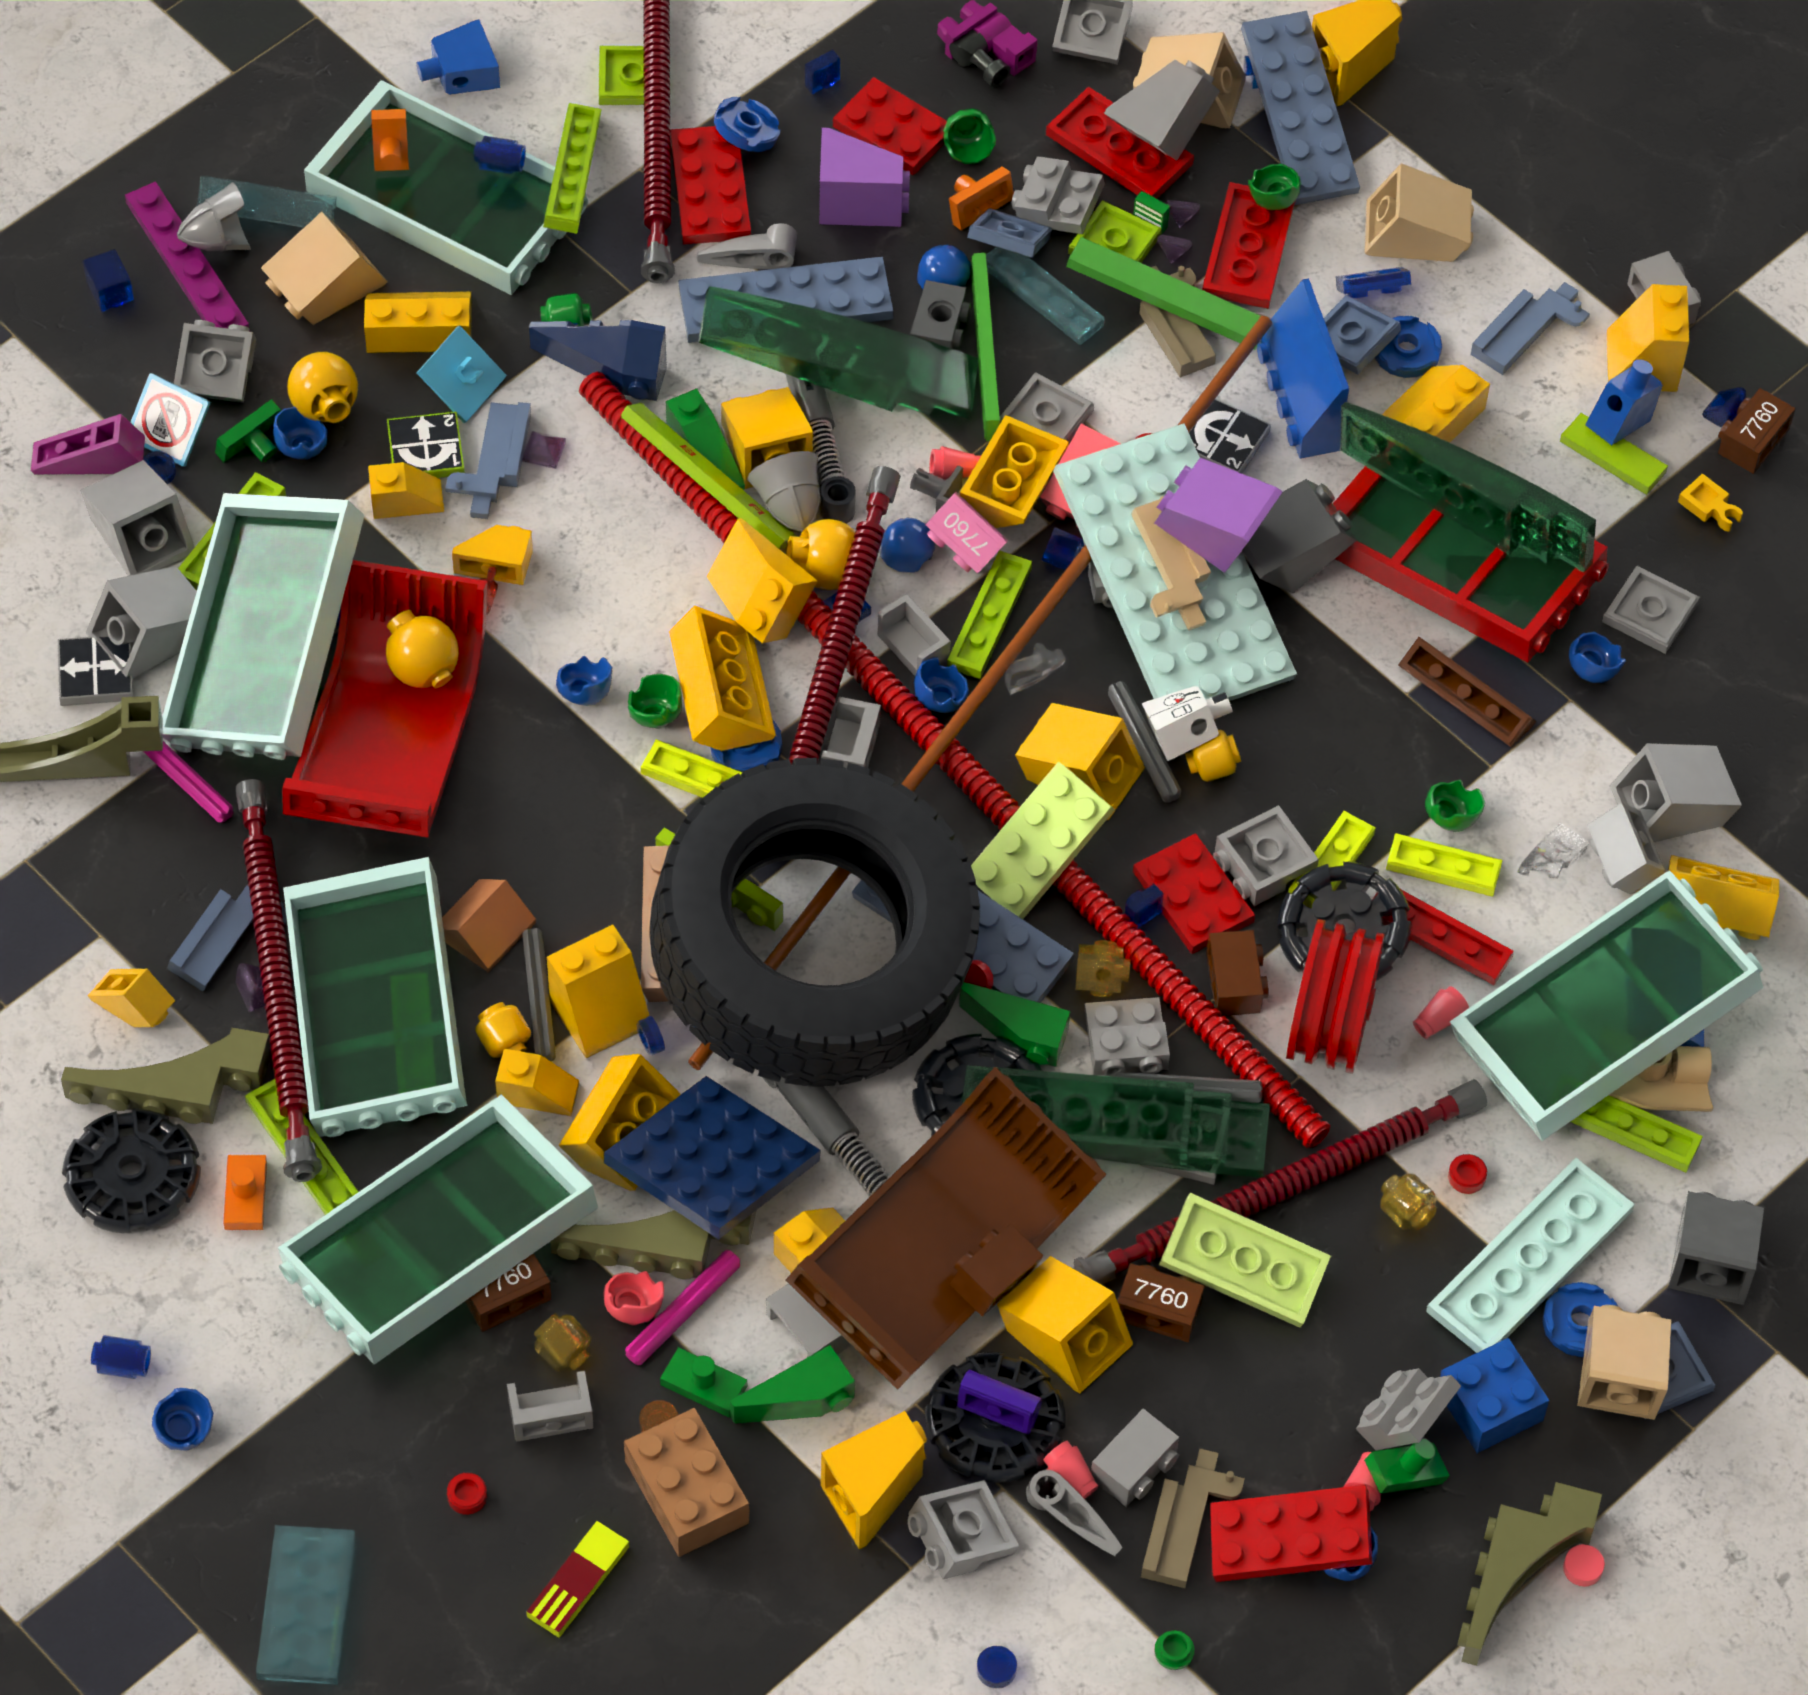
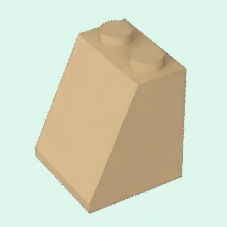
(1210, 53)
(1418, 217)
(321, 271)
(1625, 1362)

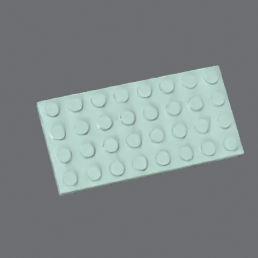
(1238, 644)

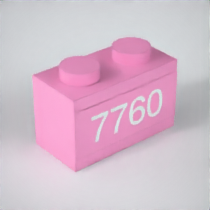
(965, 533)

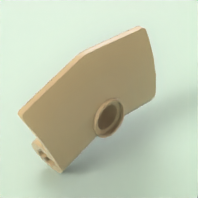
(1672, 1083)

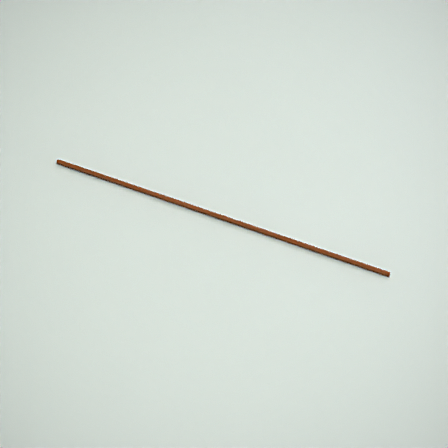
(994, 674)

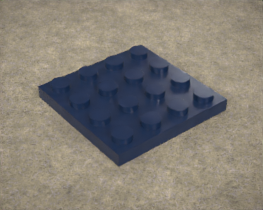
(712, 1157)

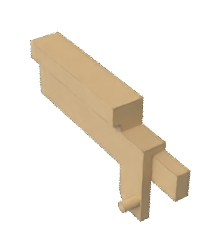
(1178, 566)

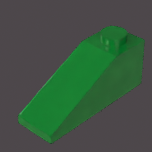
(696, 424)
(1028, 1023)
(801, 1391)

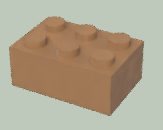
(686, 1482)

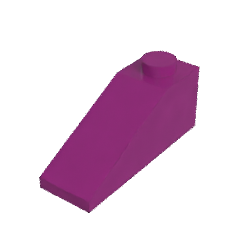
(90, 449)

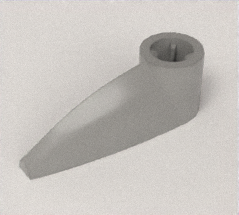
(755, 251)
(1071, 1510)

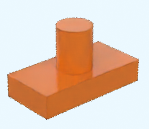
(390, 140)
(977, 197)
(245, 1192)

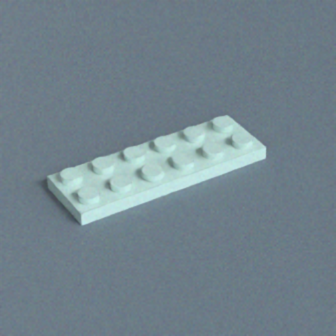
(1530, 1257)

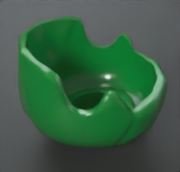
(969, 136)
(1275, 186)
(656, 701)
(1454, 806)

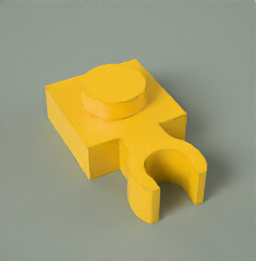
(1708, 499)

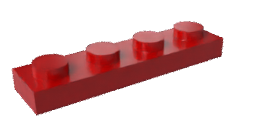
(1455, 940)

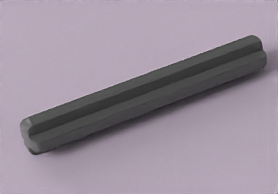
(1144, 742)
(539, 993)
(1241, 1089)

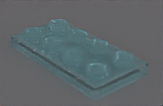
(306, 1605)

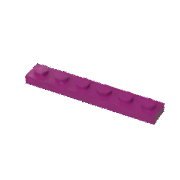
(184, 261)

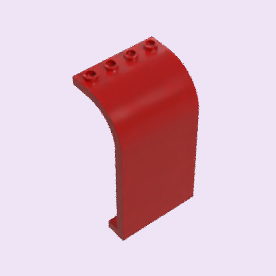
(375, 743)

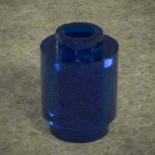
(500, 155)
(121, 1357)

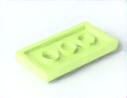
(1040, 840)
(1245, 1260)

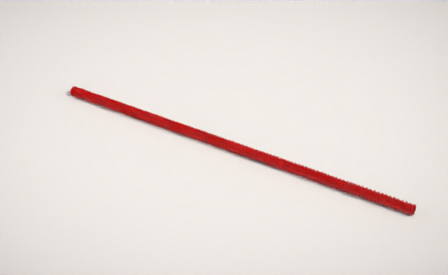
(995, 802)

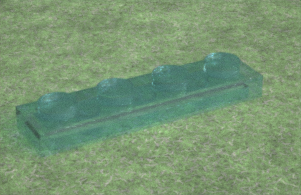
(272, 202)
(1044, 294)

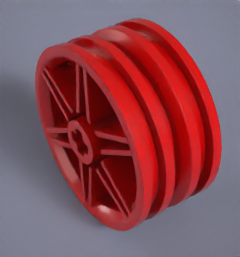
(1335, 996)

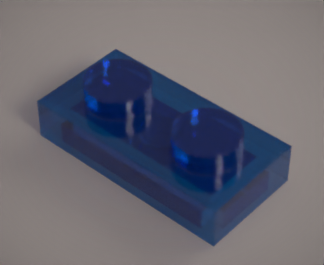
(1387, 280)

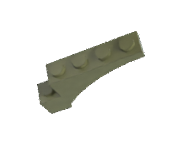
(89, 749)
(180, 1087)
(652, 1244)
(1518, 1549)

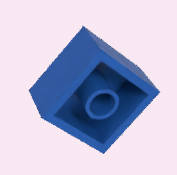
(1495, 1395)

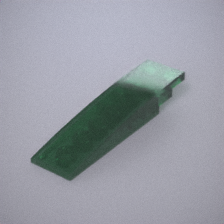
(840, 353)
(1469, 489)
(1146, 1120)

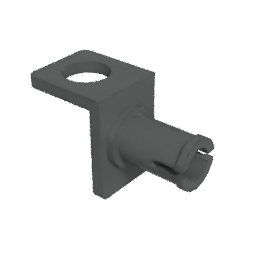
(936, 486)

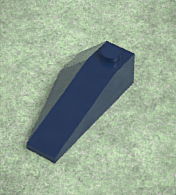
(626, 354)

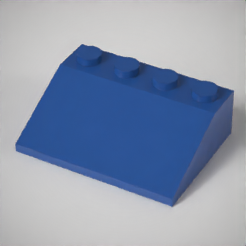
(1305, 374)

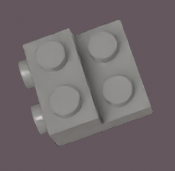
(1093, 28)
(1057, 195)
(215, 360)
(1264, 855)
(1127, 1036)
(1406, 1408)
(961, 1529)

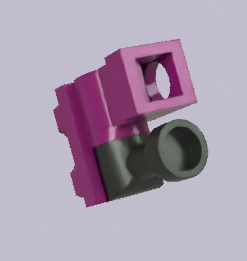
(987, 33)

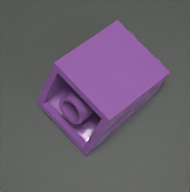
(860, 183)
(1215, 510)

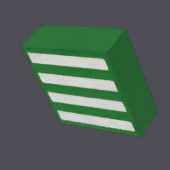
(1152, 210)

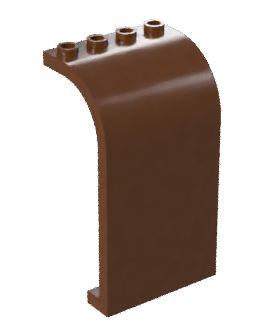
(893, 1260)

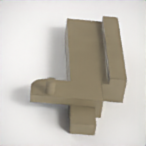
(1178, 337)
(1181, 1516)

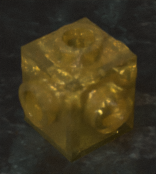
(1097, 956)

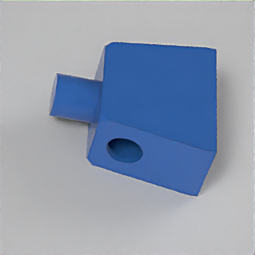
(462, 60)
(1626, 403)

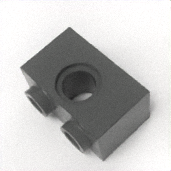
(941, 314)

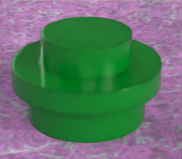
(1174, 1650)

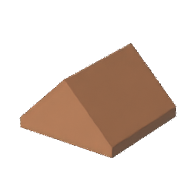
(487, 922)

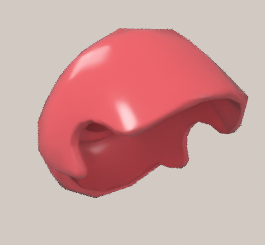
(633, 1297)

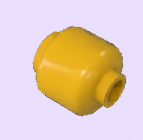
(1214, 758)
(501, 1029)

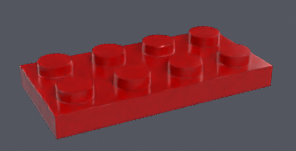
(1114, 150)
(709, 186)
(1246, 249)
(1291, 1533)

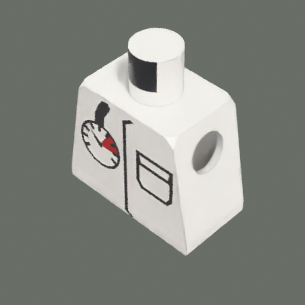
(1185, 719)

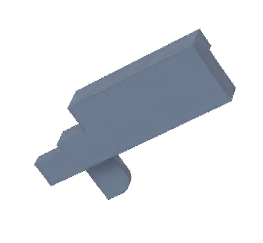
(1523, 323)
(499, 457)
(213, 938)

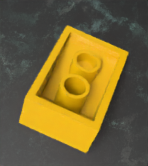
(760, 583)

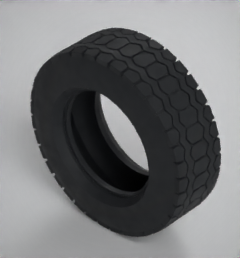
(836, 819)

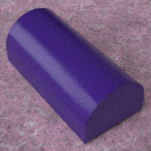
(998, 1401)

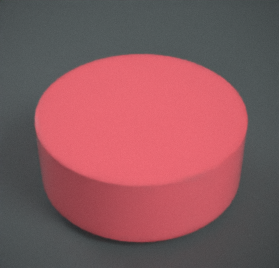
(1583, 1565)

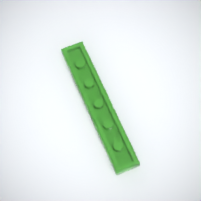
(1162, 290)
(985, 346)

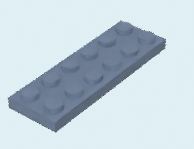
(1300, 105)
(843, 288)
(1017, 953)

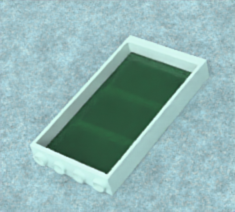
(444, 202)
(261, 625)
(374, 998)
(1607, 1004)
(436, 1229)

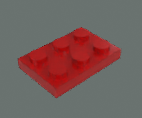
(892, 123)
(1195, 891)

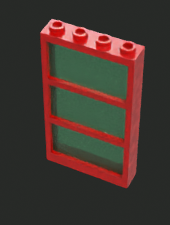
(1455, 573)

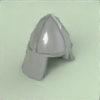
(216, 223)
(789, 488)

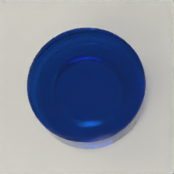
(162, 464)
(650, 1035)
(996, 1666)

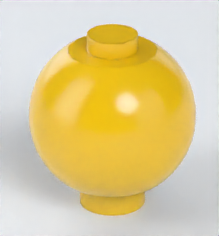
(323, 387)
(822, 551)
(421, 650)

